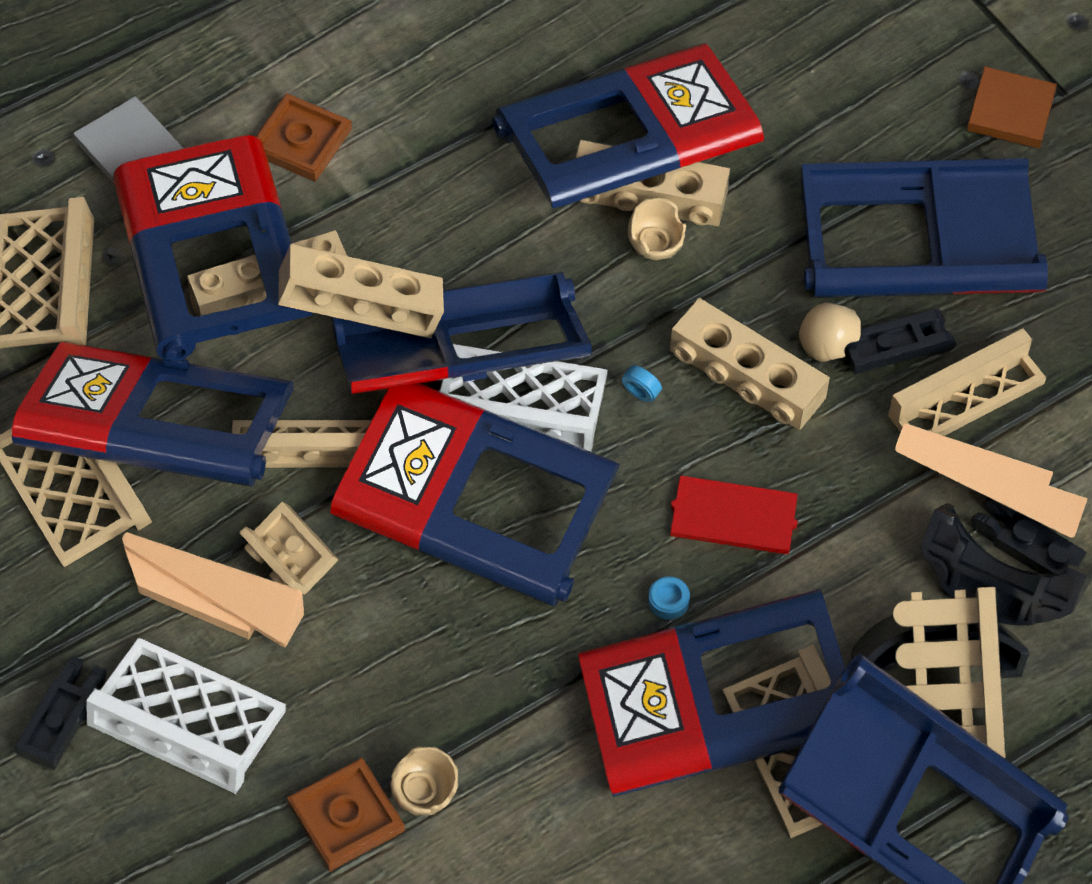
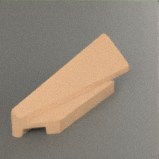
(995, 476)
(214, 591)

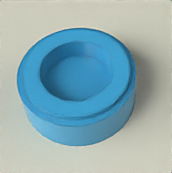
(641, 383)
(668, 598)

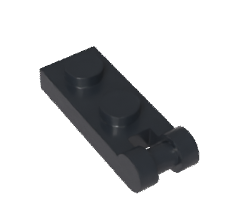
(899, 341)

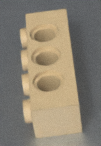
(703, 183)
(240, 281)
(360, 291)
(740, 346)

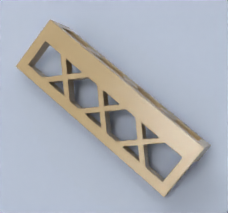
(964, 376)
(310, 442)

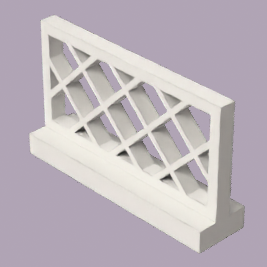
(554, 421)
(162, 735)

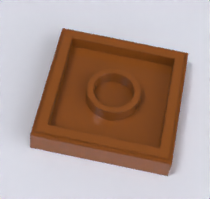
(1011, 107)
(302, 136)
(346, 814)

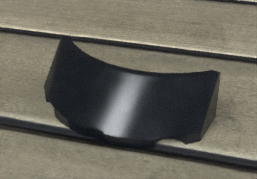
(1020, 595)
(887, 636)

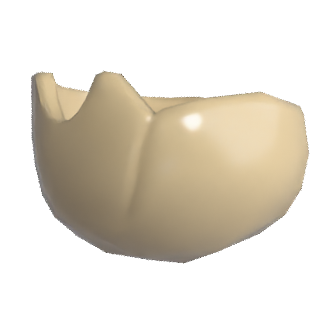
(656, 229)
(828, 331)
(424, 781)

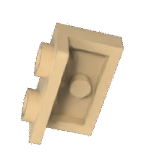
(289, 549)

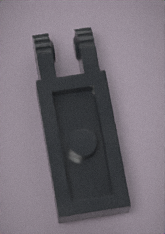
(1027, 539)
(58, 715)

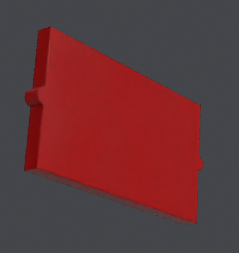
(734, 515)

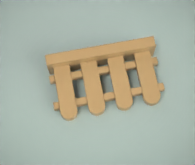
(959, 654)

